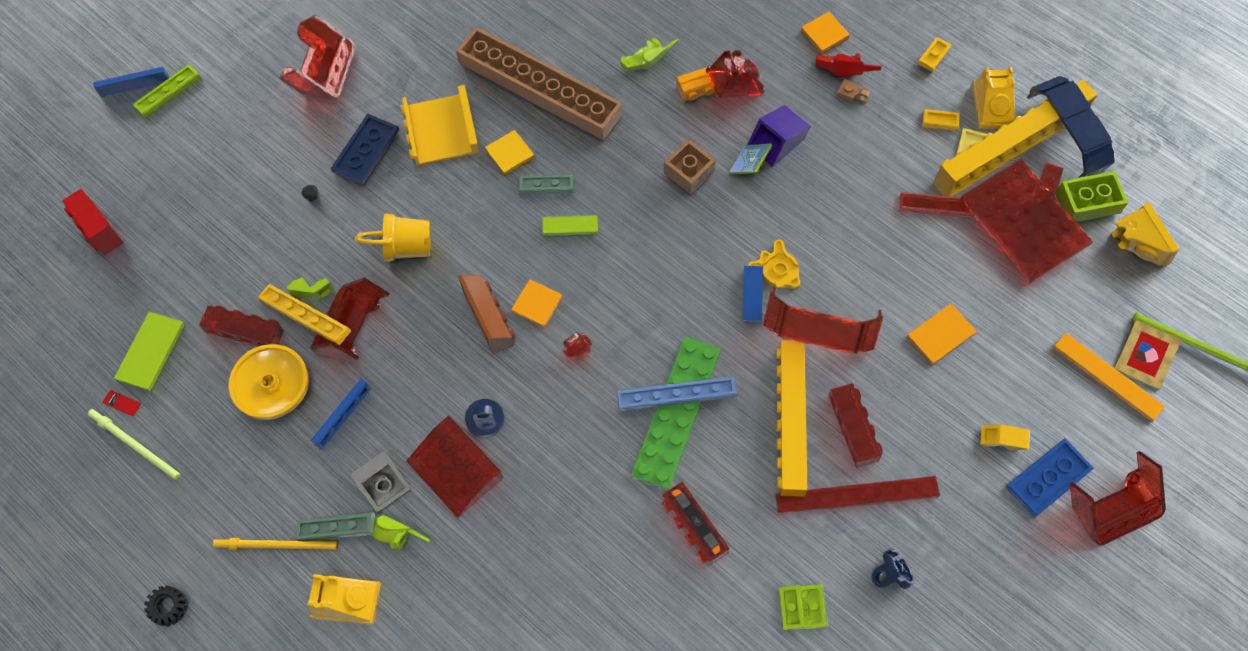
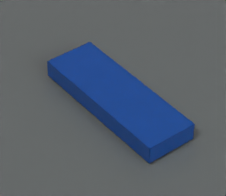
(753, 294)

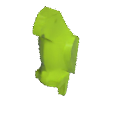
(646, 56)
(393, 532)

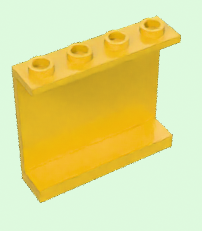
(440, 128)

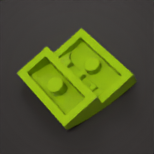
(803, 607)

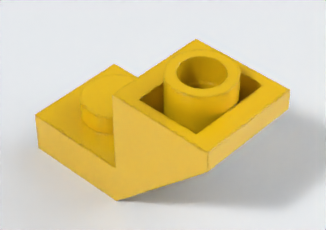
(1007, 436)

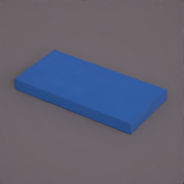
(1049, 477)

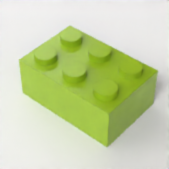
(1092, 196)

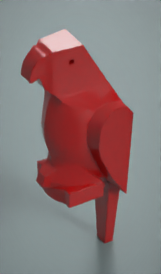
(845, 65)

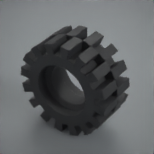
(155, 600)

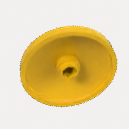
(268, 382)

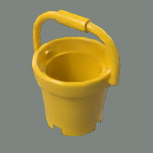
(400, 238)

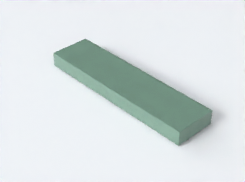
(335, 527)

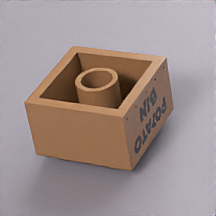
(689, 166)

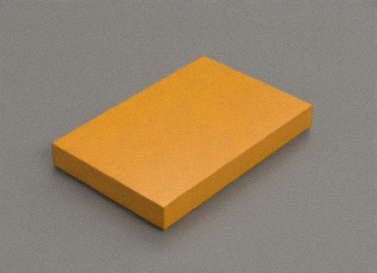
(941, 334)

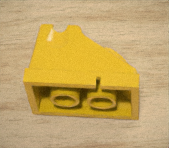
(994, 98)
(1146, 236)
(343, 599)

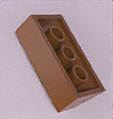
(486, 312)

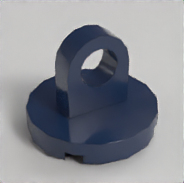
(484, 418)
(896, 570)

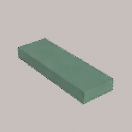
(546, 184)

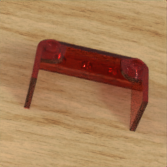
(349, 308)
(1126, 509)

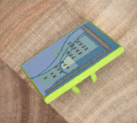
(750, 159)

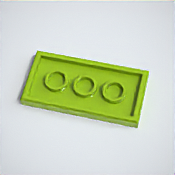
(149, 351)

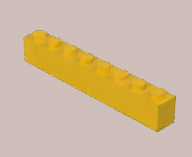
(792, 419)

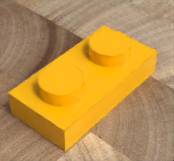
(934, 54)

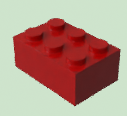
(91, 222)

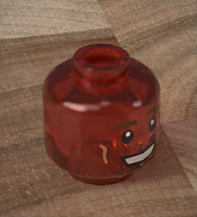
(577, 346)

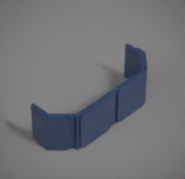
(1080, 122)

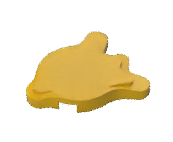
(779, 267)

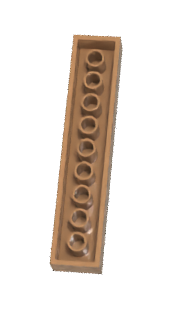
(540, 83)

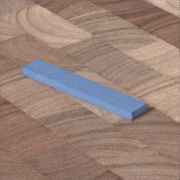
(676, 393)

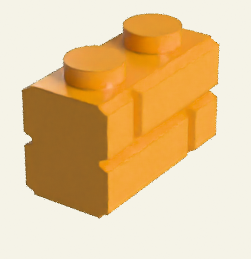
(694, 85)

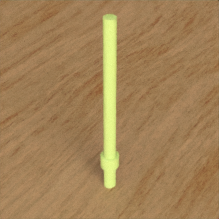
(106, 424)

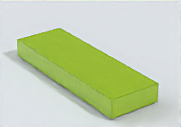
(570, 225)

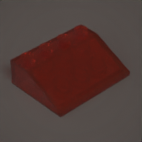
(454, 467)

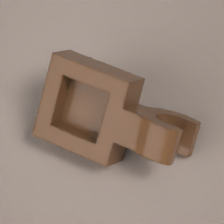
(851, 91)

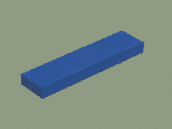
(131, 81)
(340, 414)

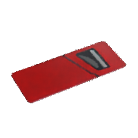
(121, 403)

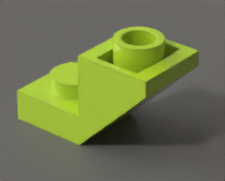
(300, 289)

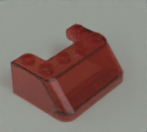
(325, 60)

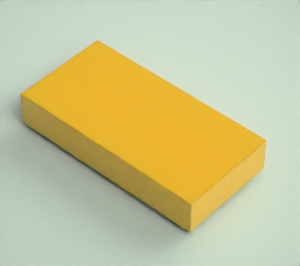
(940, 120)

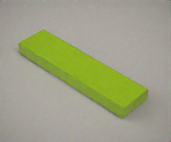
(166, 90)

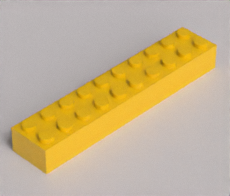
(1002, 146)

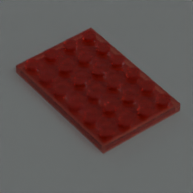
(1026, 220)

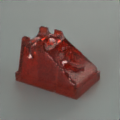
(735, 75)

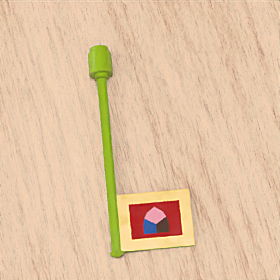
(1152, 350)

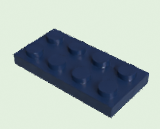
(365, 149)

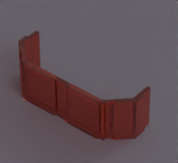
(821, 328)

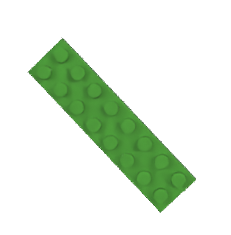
(674, 423)

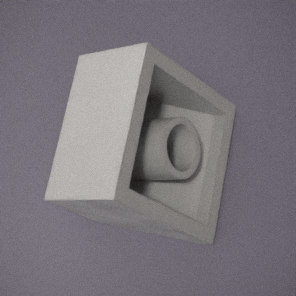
(380, 481)

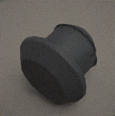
(310, 192)

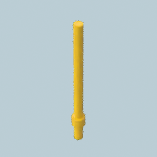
(236, 544)

